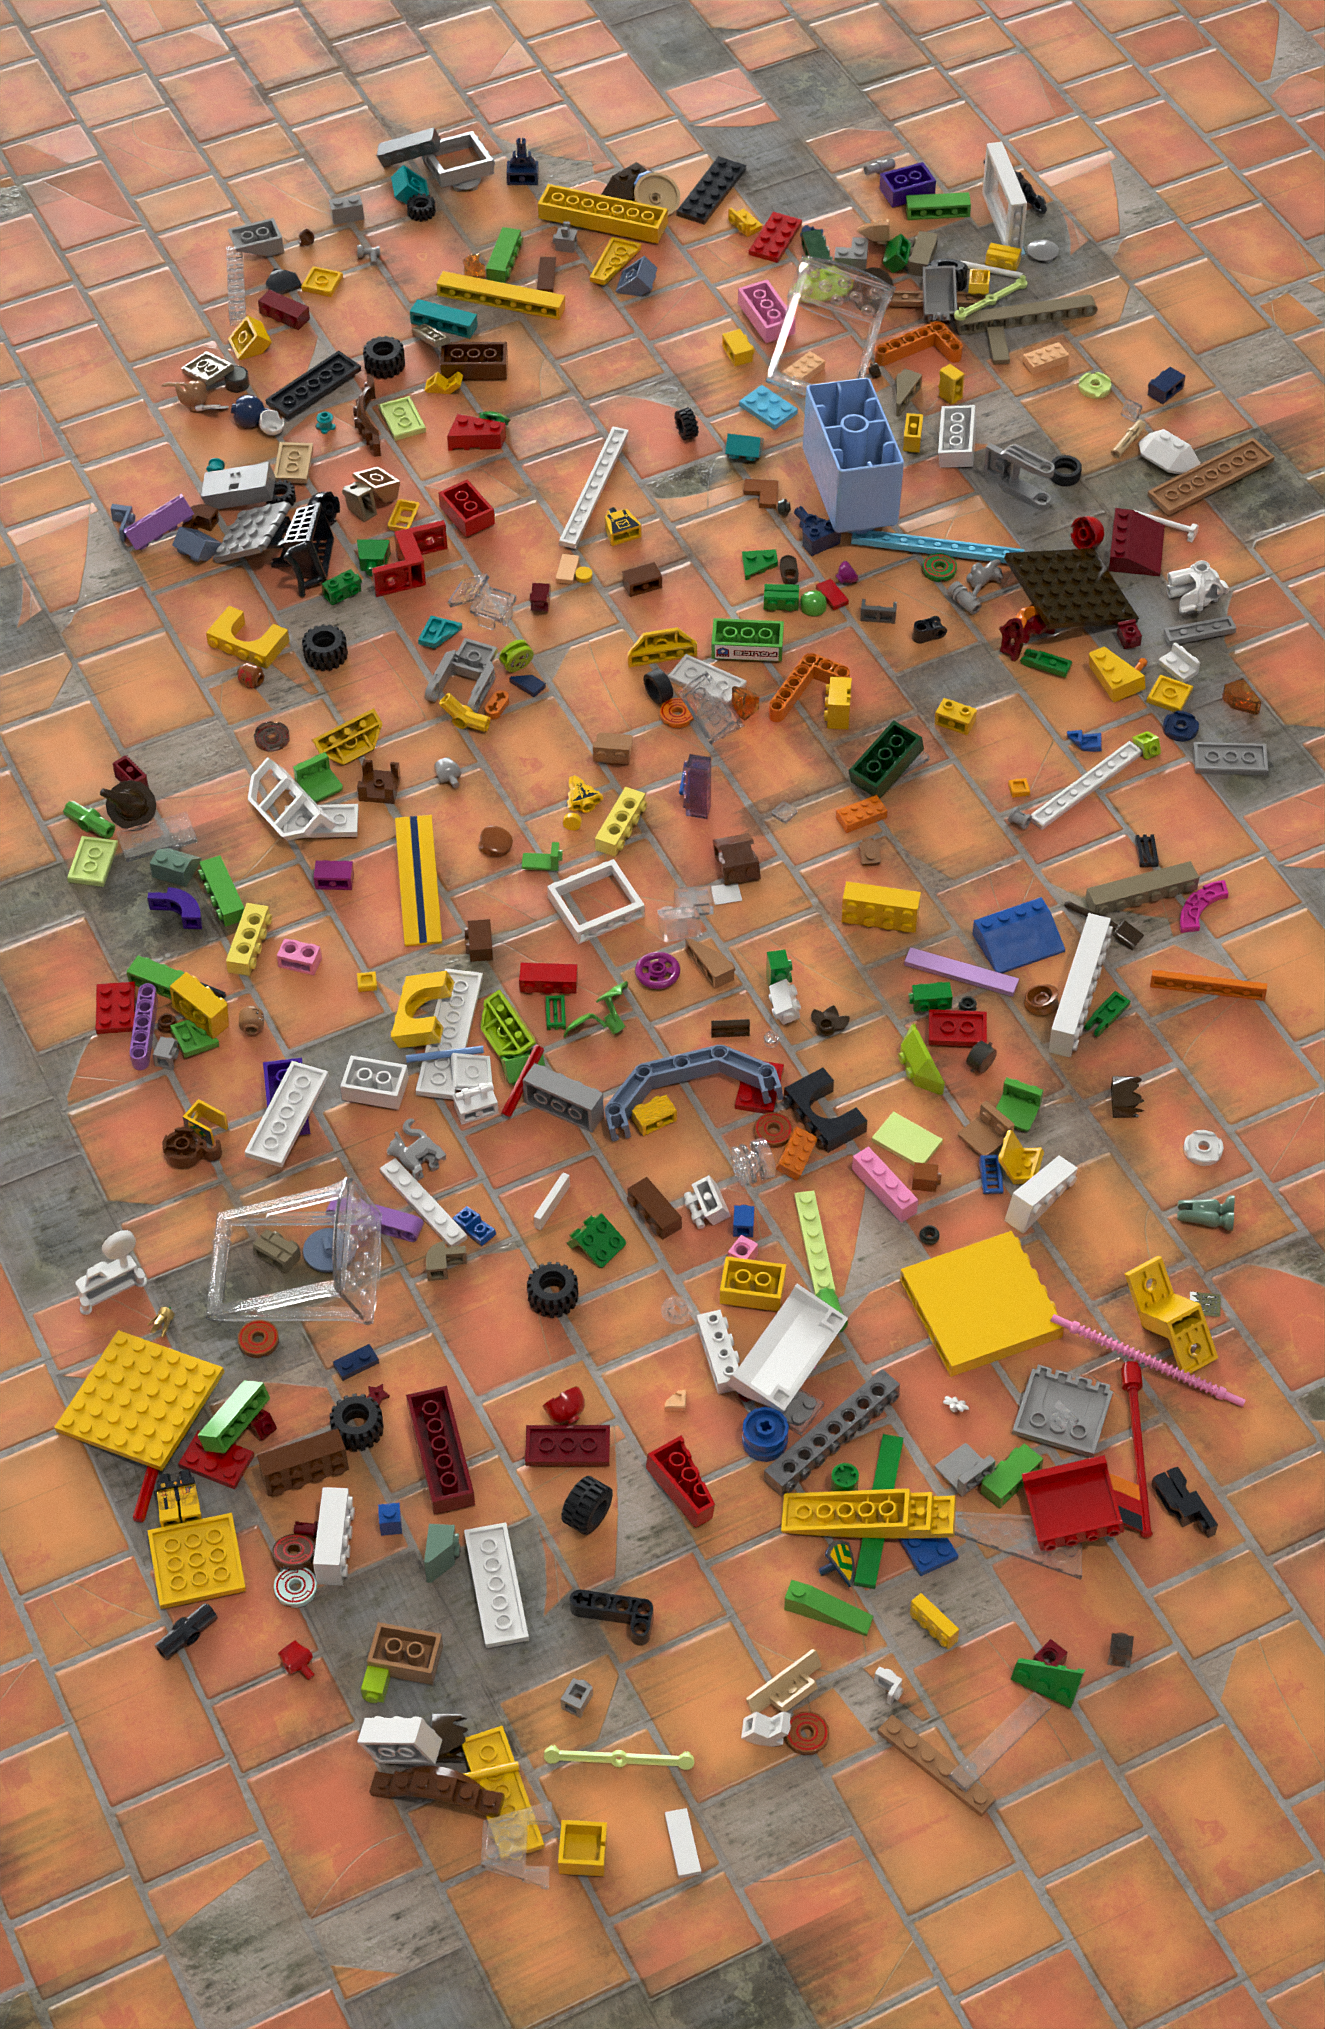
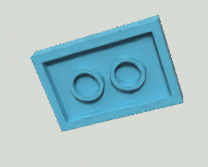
(768, 407)

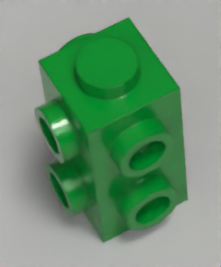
(341, 587)
(931, 996)

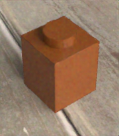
(926, 1177)

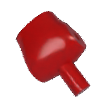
(295, 1658)

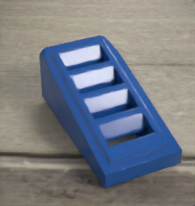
(990, 1160)

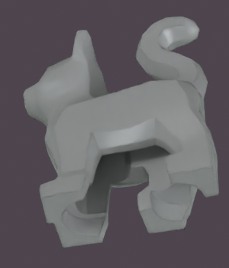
(416, 1153)

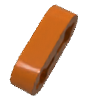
(500, 706)

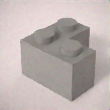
(853, 256)

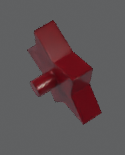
(378, 1393)

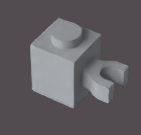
(565, 239)

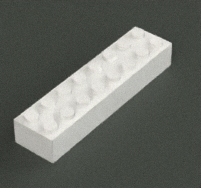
(1080, 985)

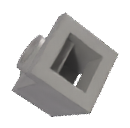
(165, 1053)
(576, 1689)

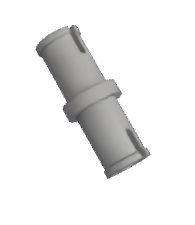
(879, 166)

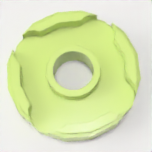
(1096, 392)

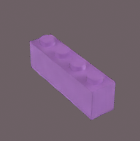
(158, 522)

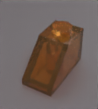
(1241, 697)
(744, 702)

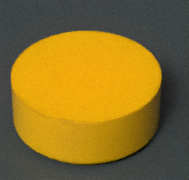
(583, 574)
(572, 821)

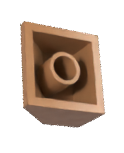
(382, 483)

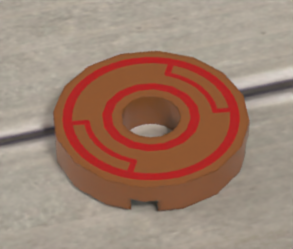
(773, 1120)
(254, 1329)
(810, 1721)

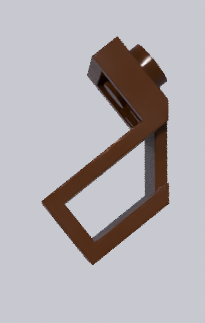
(737, 859)

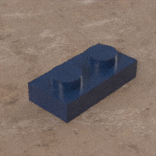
(356, 1362)

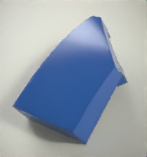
(1086, 742)

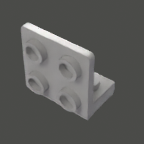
(965, 1468)

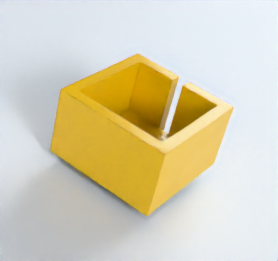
(582, 1848)

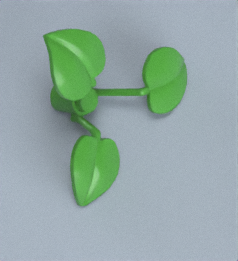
(613, 1020)

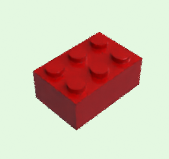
(466, 508)

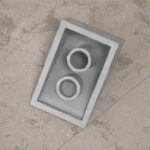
(258, 238)

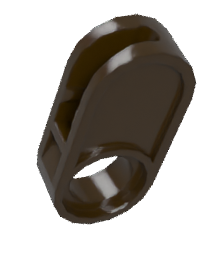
(789, 566)

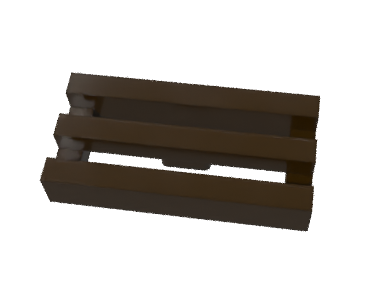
(730, 1028)

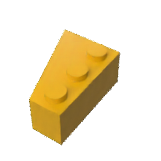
(1115, 674)
(838, 703)

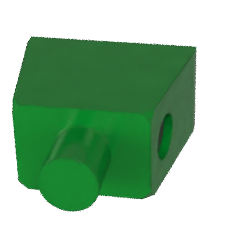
(373, 554)

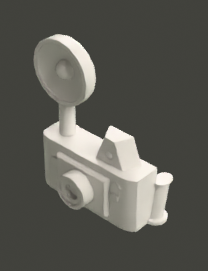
(110, 1279)

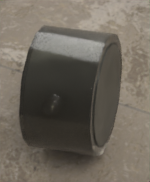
(237, 380)
(981, 1057)

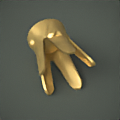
(164, 1315)

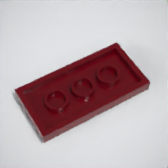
(567, 1445)

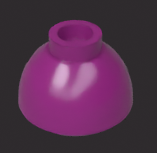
(846, 573)

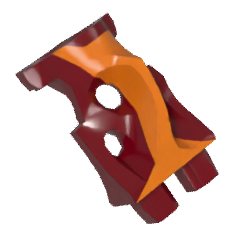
(1019, 627)

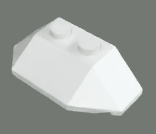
(1168, 452)

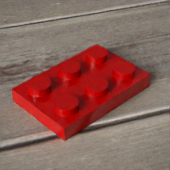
(115, 1007)
(957, 1027)
(750, 1097)
(218, 1467)

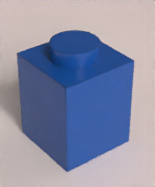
(743, 1221)
(390, 1519)

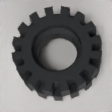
(428, 207)
(686, 423)
(283, 488)

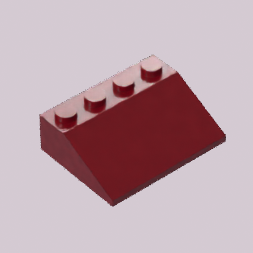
(1136, 544)

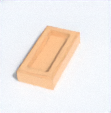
(567, 569)

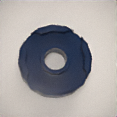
(1180, 734)

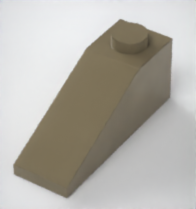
(907, 387)

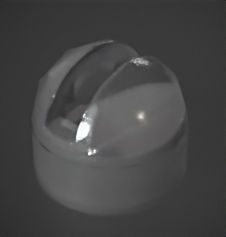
(768, 1040)

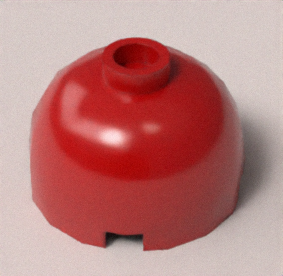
(1087, 532)
(566, 1406)

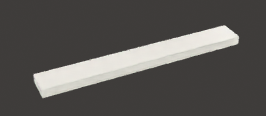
(1086, 785)

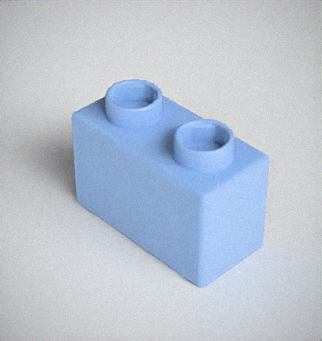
(852, 455)

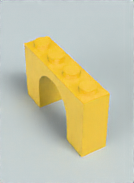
(260, 652)
(416, 992)

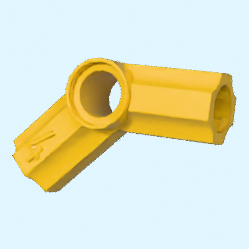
(463, 715)

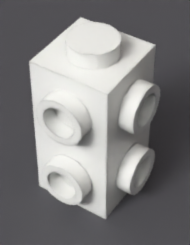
(784, 1001)

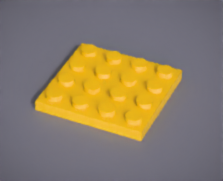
(196, 1560)

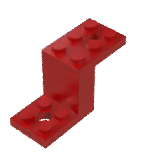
(410, 568)

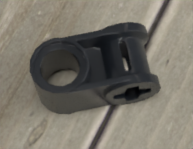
(927, 630)

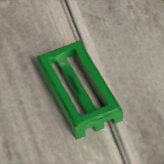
(556, 1024)

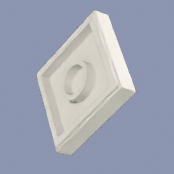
(470, 1070)

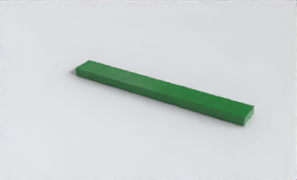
(884, 1478)

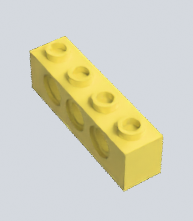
(620, 821)
(248, 939)

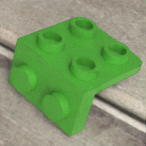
(317, 777)
(1020, 1103)

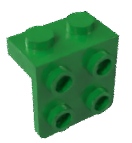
(597, 1239)

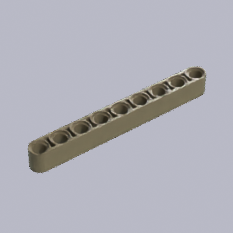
(1028, 314)

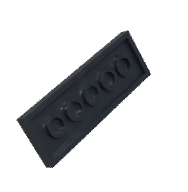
(711, 190)
(313, 385)

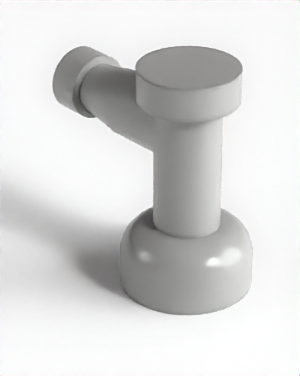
(373, 252)

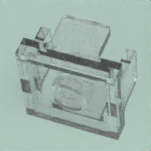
(493, 606)

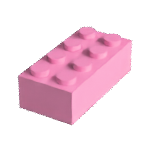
(764, 309)

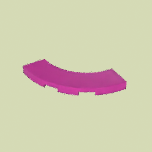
(1198, 902)

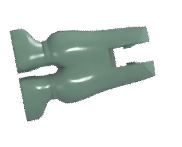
(1207, 1212)

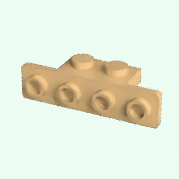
(788, 1686)

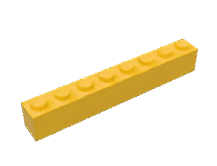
(501, 295)

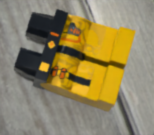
(176, 1493)

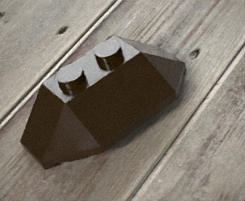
(622, 183)

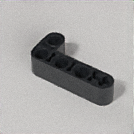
(611, 1613)

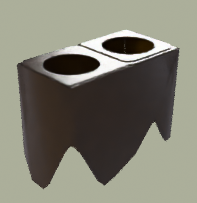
(1123, 1096)
(451, 1736)

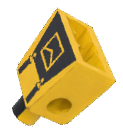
(621, 526)

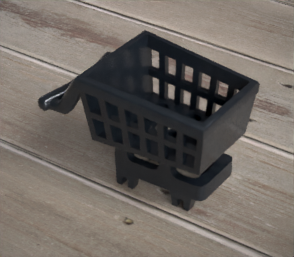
(299, 549)

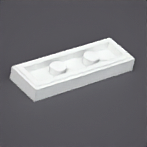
(551, 1201)
(682, 1843)

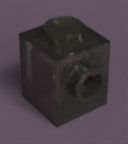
(1120, 1650)

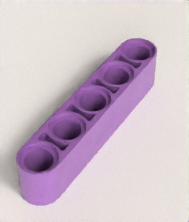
(143, 1027)
(394, 1222)

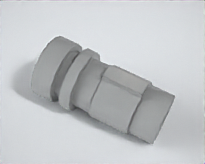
(965, 599)

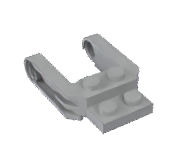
(1006, 468)
(471, 661)

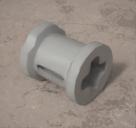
(1019, 818)

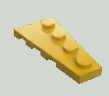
(613, 259)

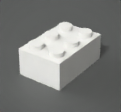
(374, 1082)
(400, 1740)

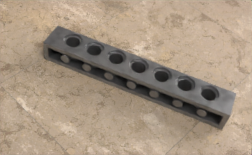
(806, 1447)

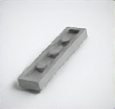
(1199, 630)

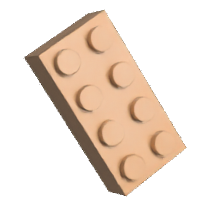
(1045, 358)
(806, 367)

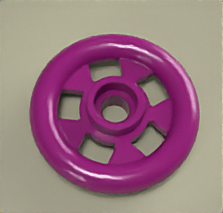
(657, 970)

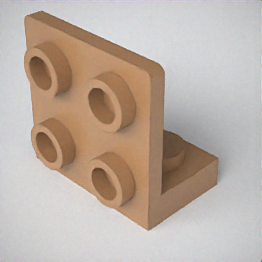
(986, 1131)

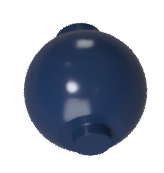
(247, 411)

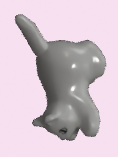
(981, 575)

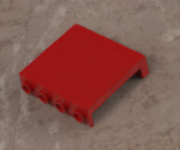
(1072, 1503)

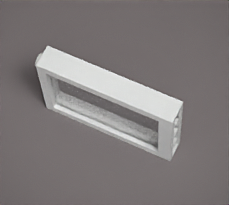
(1004, 196)

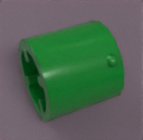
(844, 1478)

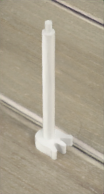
(1192, 530)

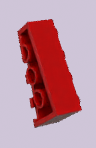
(681, 1480)

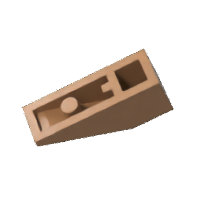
(711, 963)

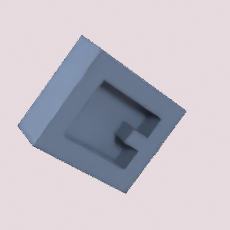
(125, 515)

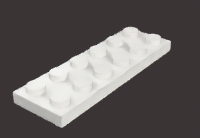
(286, 1114)
(496, 1585)

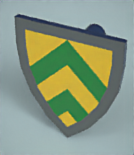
(841, 1560)

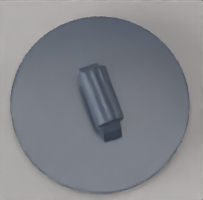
(319, 1250)

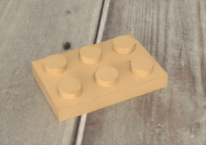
(293, 462)

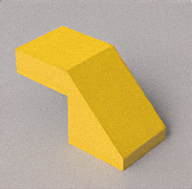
(439, 384)

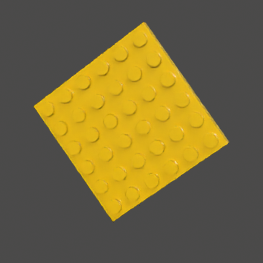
(139, 1400)

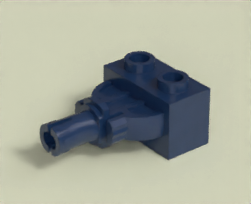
(522, 168)
(816, 532)

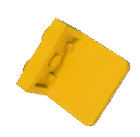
(1017, 1161)

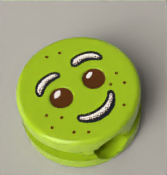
(516, 655)

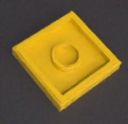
(322, 281)
(1169, 694)

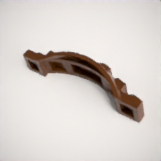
(362, 422)
(438, 1784)

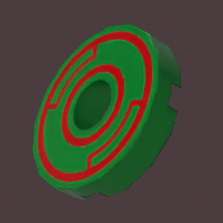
(939, 560)

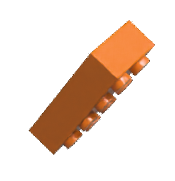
(861, 814)
(796, 1153)

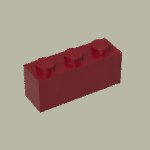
(284, 309)

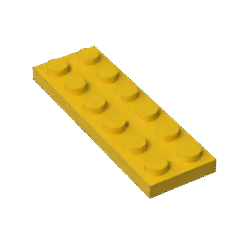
(491, 1750)

